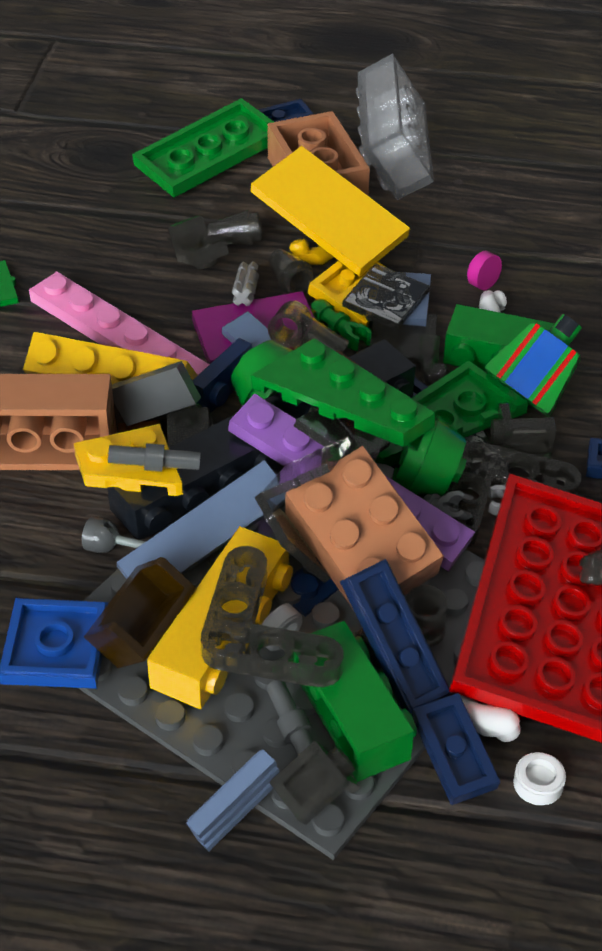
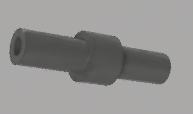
(154, 457)
(292, 721)

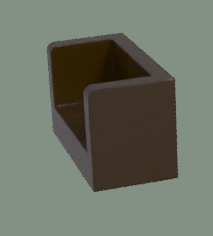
(140, 613)

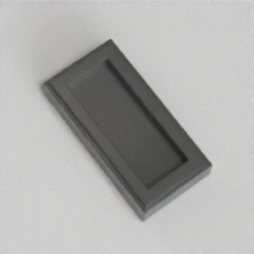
(154, 393)

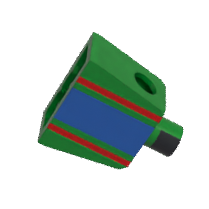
(539, 363)

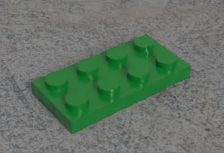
(205, 147)

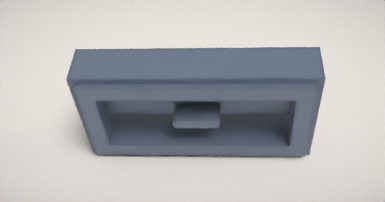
(233, 800)

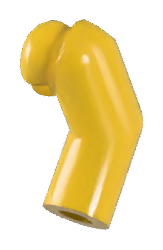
(312, 255)

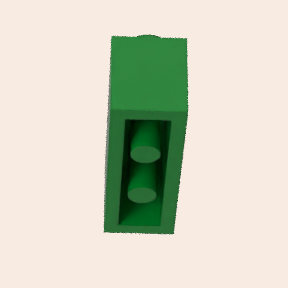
(481, 334)
(362, 709)

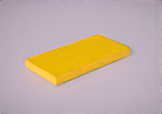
(330, 210)

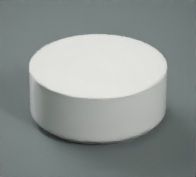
(539, 778)

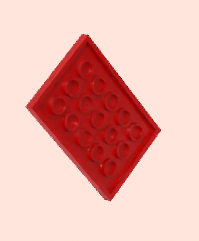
(532, 620)

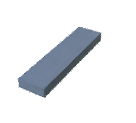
(207, 525)

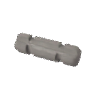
(245, 283)

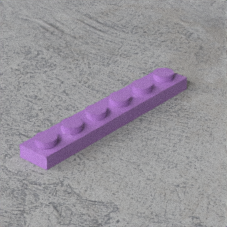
(275, 436)

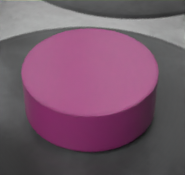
(484, 270)

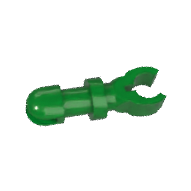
(341, 324)

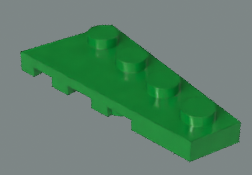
(345, 391)
(466, 401)

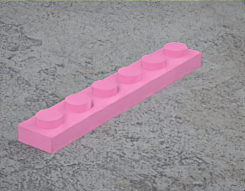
(104, 321)

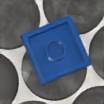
(49, 645)

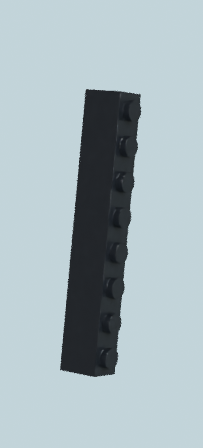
(228, 457)

